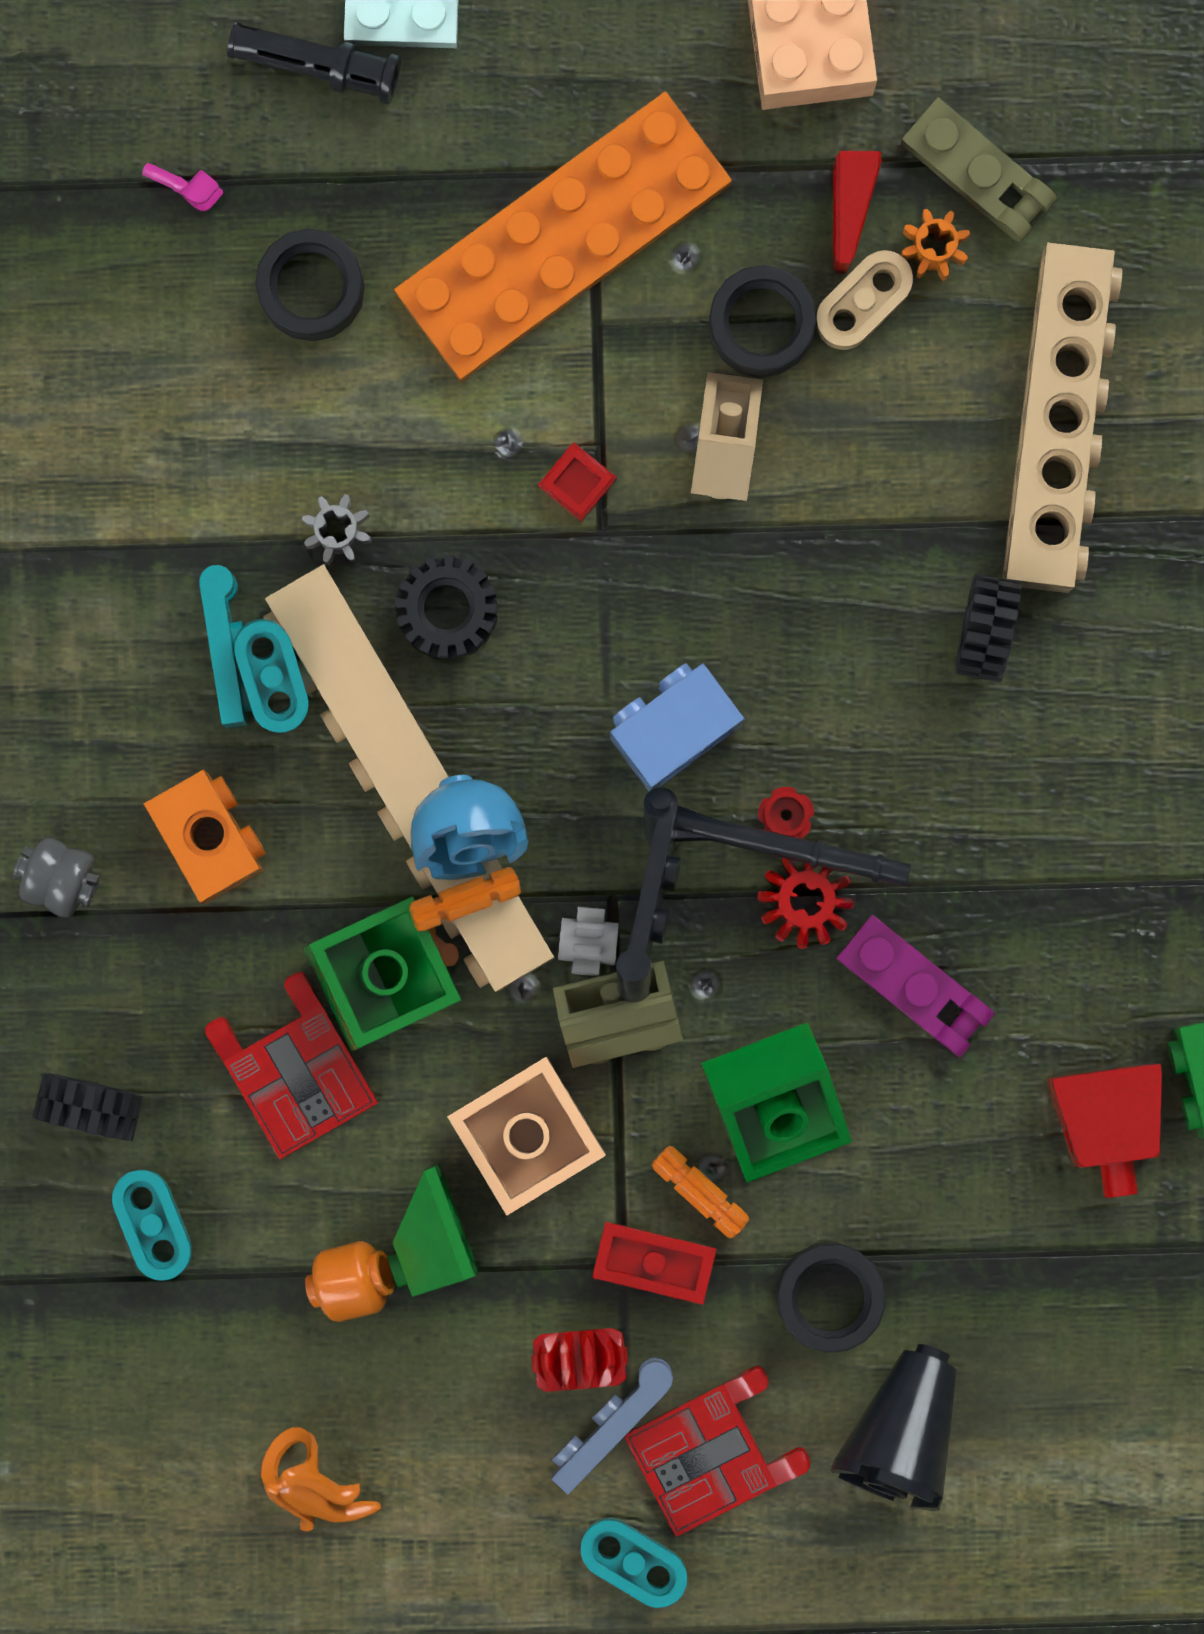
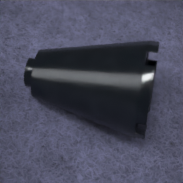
(904, 1432)

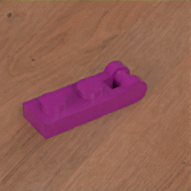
(913, 984)

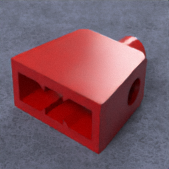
(1111, 1121)

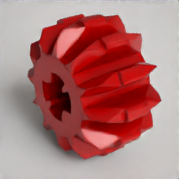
(800, 918)
(579, 1359)

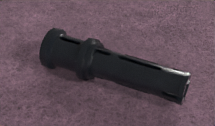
(340, 66)

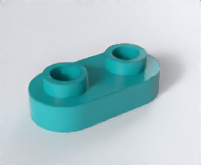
(271, 674)
(148, 1226)
(632, 1563)

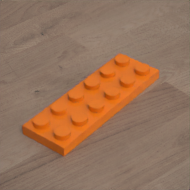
(563, 236)

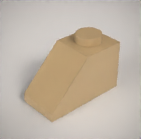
(727, 436)

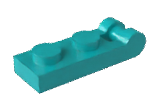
(217, 590)

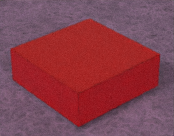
(577, 482)

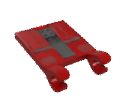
(297, 1076)
(705, 1457)

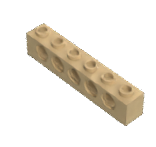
(1062, 273)

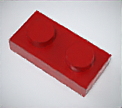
(654, 1262)

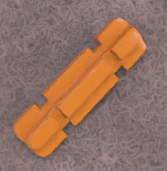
(465, 899)
(700, 1192)

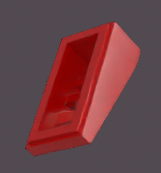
(852, 191)

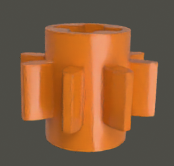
(942, 231)

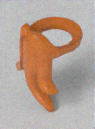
(307, 1491)

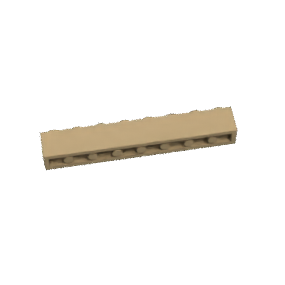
(393, 760)

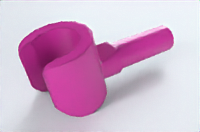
(199, 192)

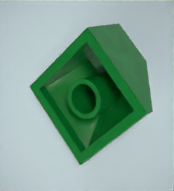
(431, 1239)

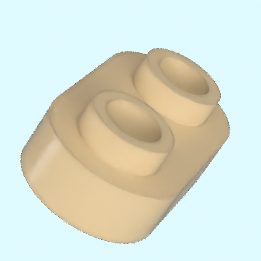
(863, 301)

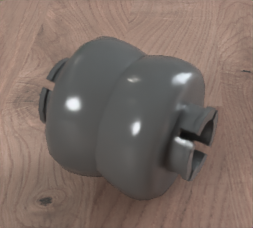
(56, 877)

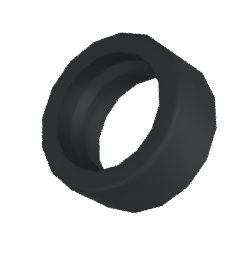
(315, 242)
(772, 279)
(871, 1312)

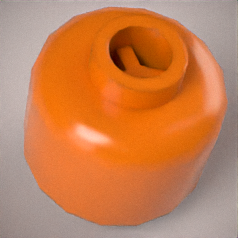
(350, 1281)

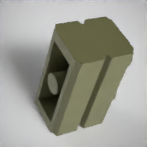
(605, 1026)

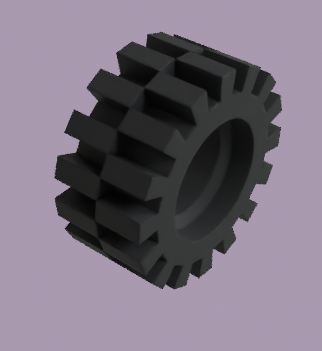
(441, 573)
(988, 628)
(87, 1106)

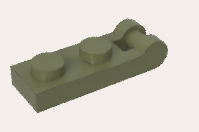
(977, 169)

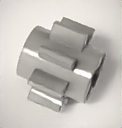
(321, 527)
(588, 941)

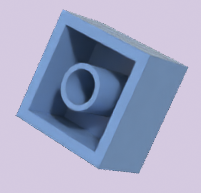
(675, 726)

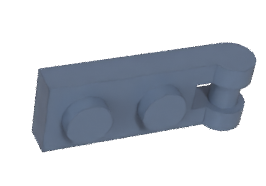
(614, 1421)

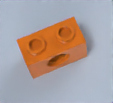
(177, 816)

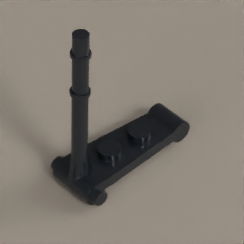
(669, 823)

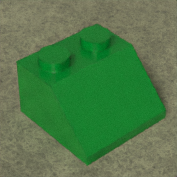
(381, 975)
(777, 1102)

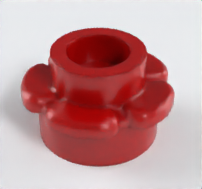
(786, 799)

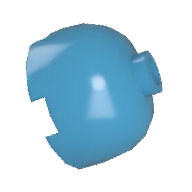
(464, 827)

